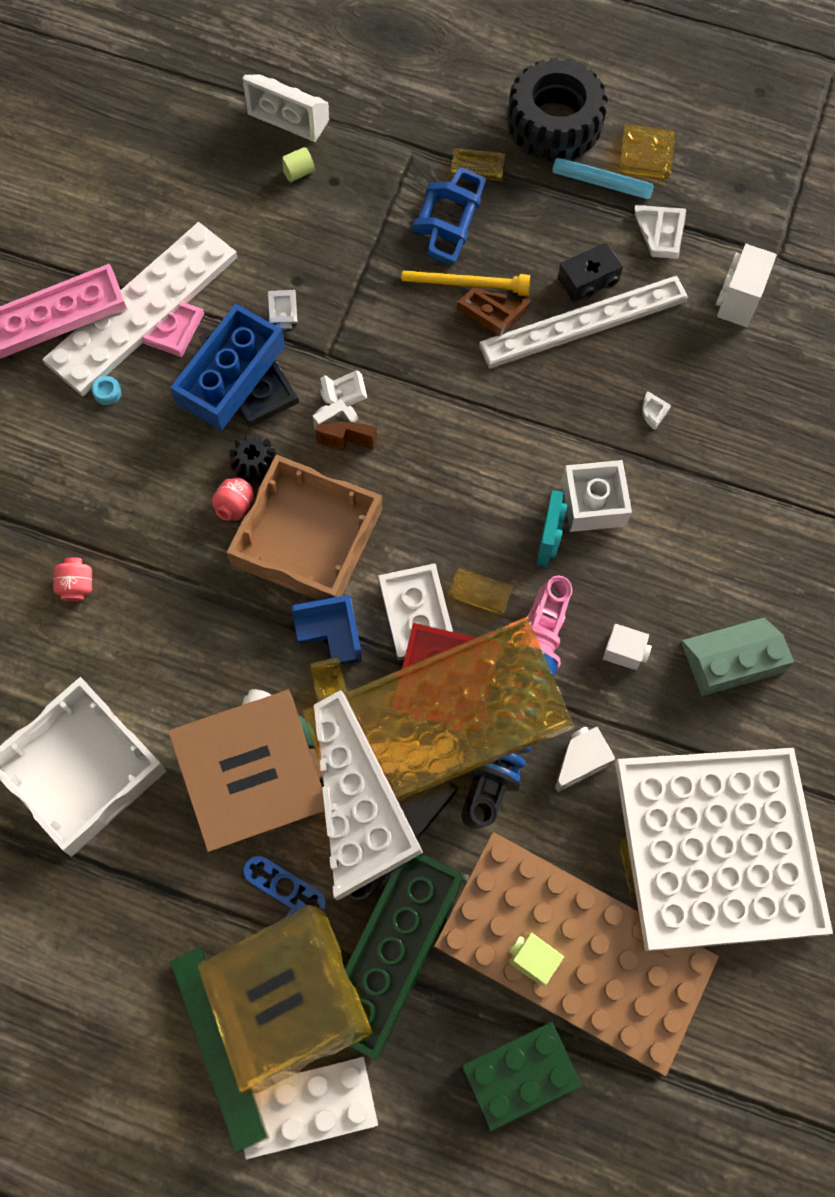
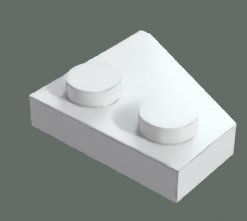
(661, 229)

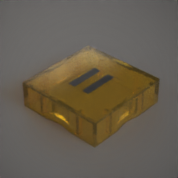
(283, 999)

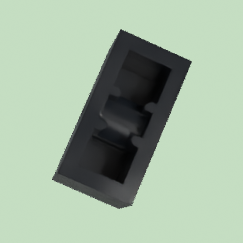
(590, 272)

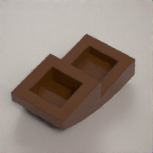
(339, 433)

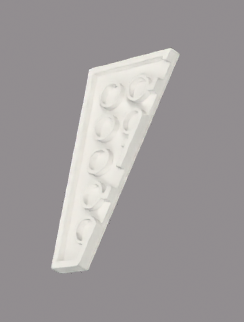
(361, 810)

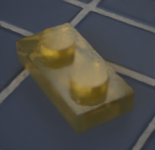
(480, 591)

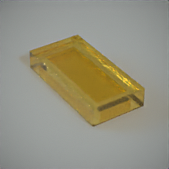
(480, 162)

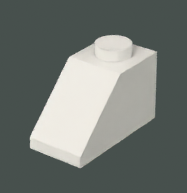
(584, 757)

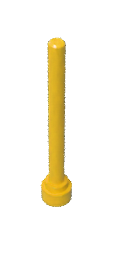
(518, 284)

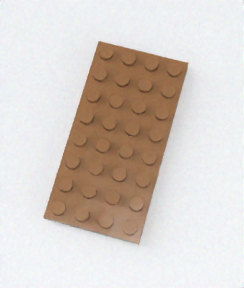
(605, 980)

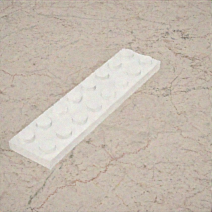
(149, 298)

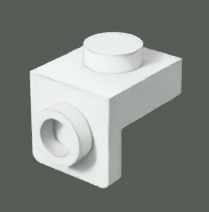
(282, 308)
(347, 388)
(334, 413)

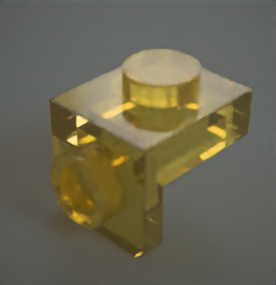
(327, 678)

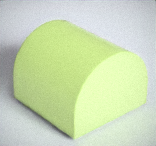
(298, 164)

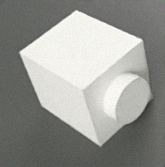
(627, 647)

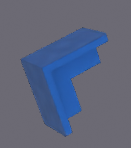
(329, 620)

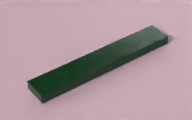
(238, 1109)

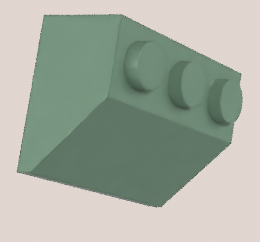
(737, 655)

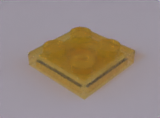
(647, 151)

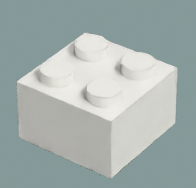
(745, 284)
(596, 496)

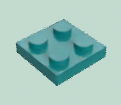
(552, 529)

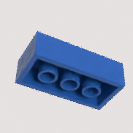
(228, 366)

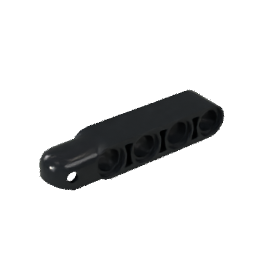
(420, 812)

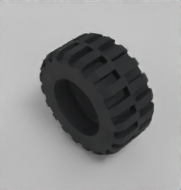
(557, 83)

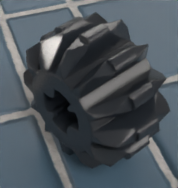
(242, 456)

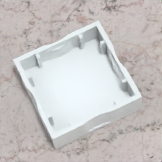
(76, 767)

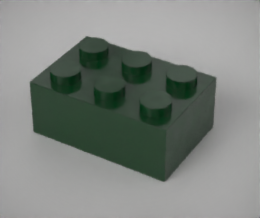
(520, 1076)

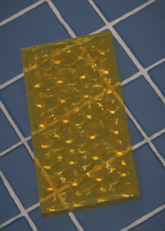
(458, 709)

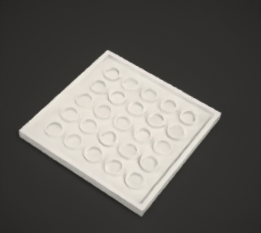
(721, 849)

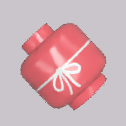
(233, 499)
(72, 580)

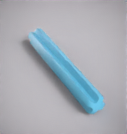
(603, 178)

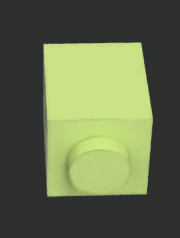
(535, 958)

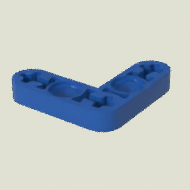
(269, 868)

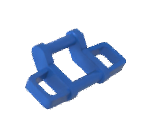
(434, 226)

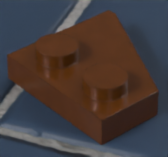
(492, 309)

